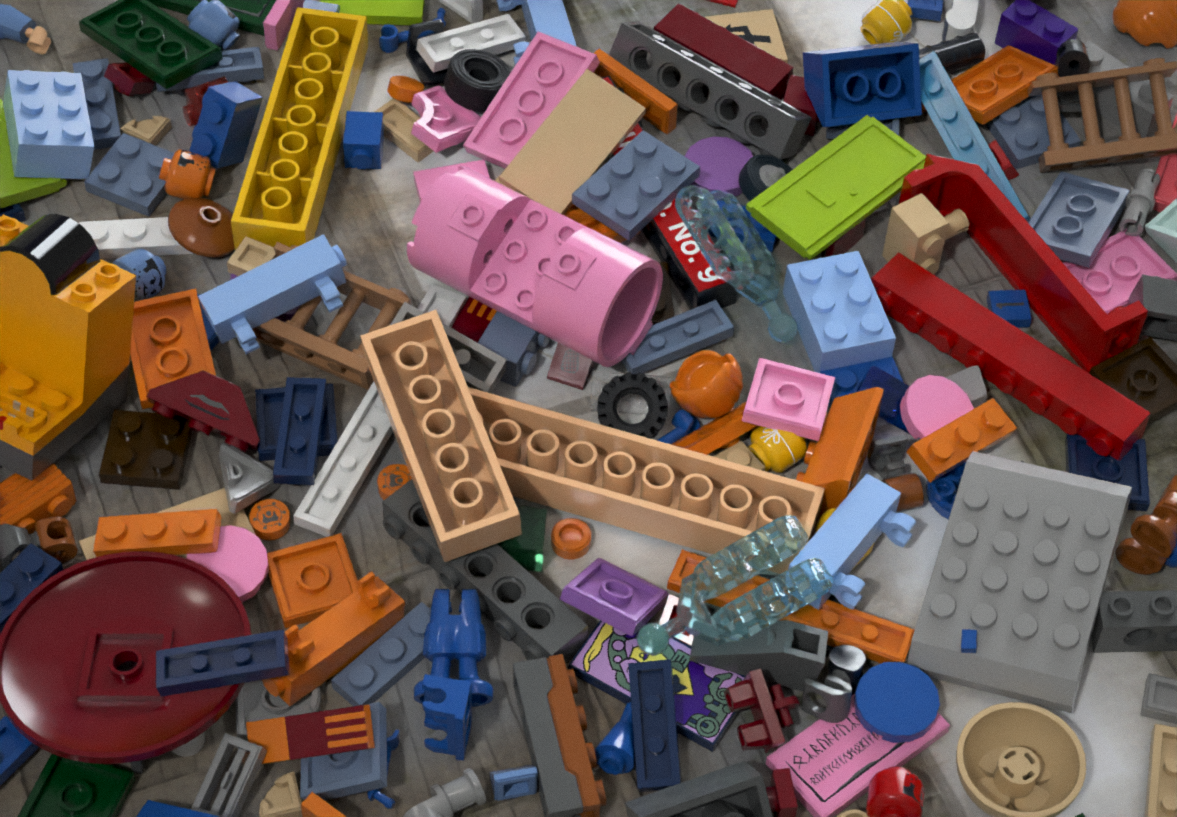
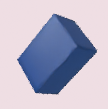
(969, 641)

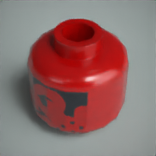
(895, 794)

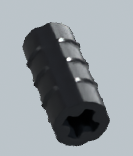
(957, 52)

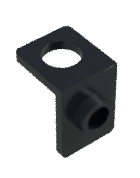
(421, 68)

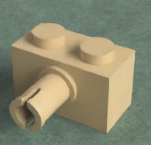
(921, 231)

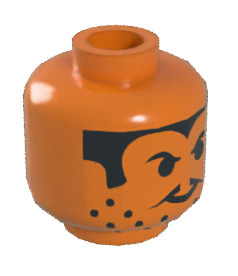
(187, 175)

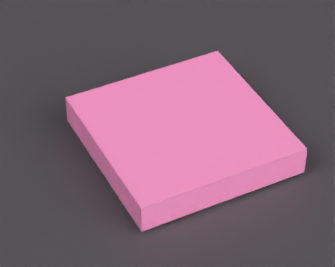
(788, 399)

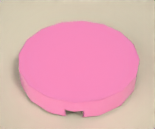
(932, 404)
(238, 561)

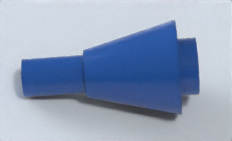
(617, 748)

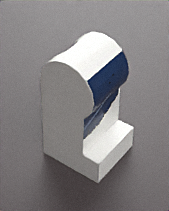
(959, 18)

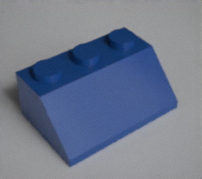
(864, 81)

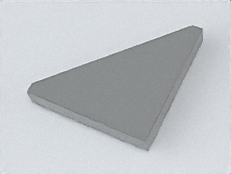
(244, 478)

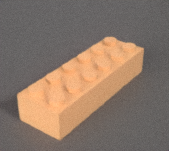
(441, 436)

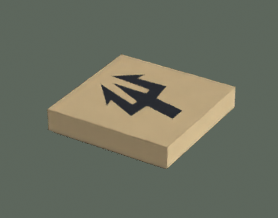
(755, 27)

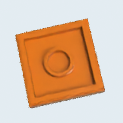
(310, 578)

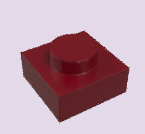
(128, 79)
(782, 794)

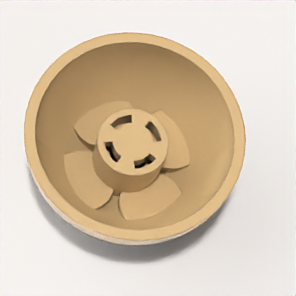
(1030, 747)

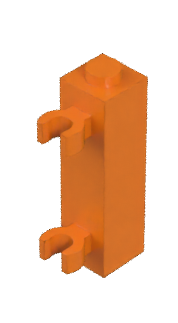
(336, 638)

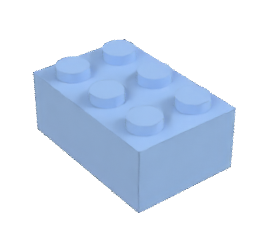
(48, 124)
(837, 311)

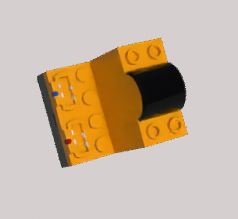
(60, 339)

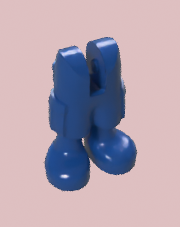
(456, 638)

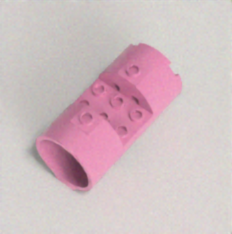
(535, 266)

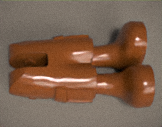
(1152, 536)

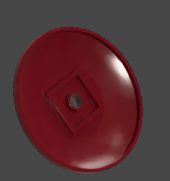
(86, 622)

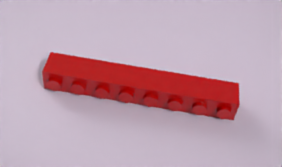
(1010, 358)

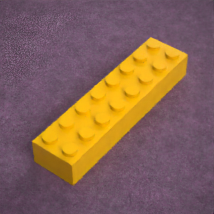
(301, 129)

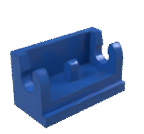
(448, 709)

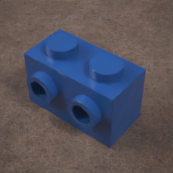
(225, 123)

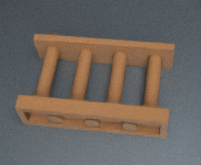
(1095, 149)
(323, 350)

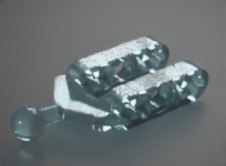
(757, 288)
(753, 609)

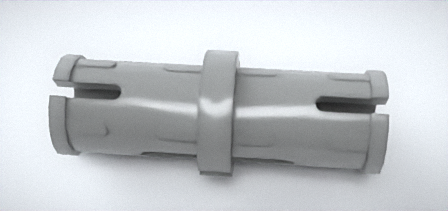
(1139, 202)

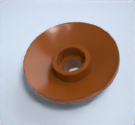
(202, 227)

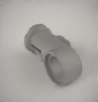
(451, 797)

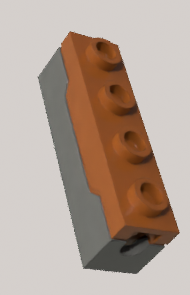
(556, 738)

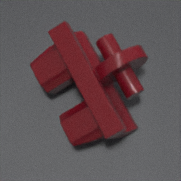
(754, 694)

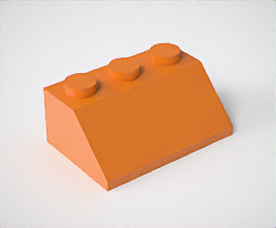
(842, 445)

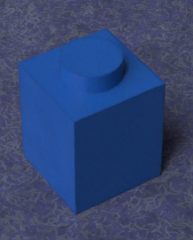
(363, 140)

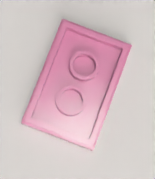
(1119, 268)

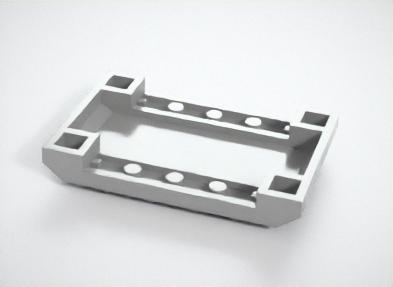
(1027, 573)

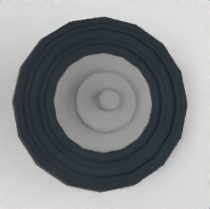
(761, 173)

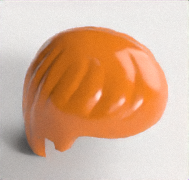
(1148, 21)
(708, 384)

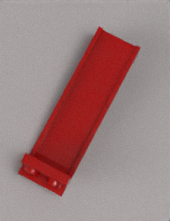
(1027, 261)

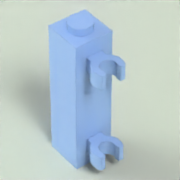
(541, 16)
(274, 289)
(851, 532)

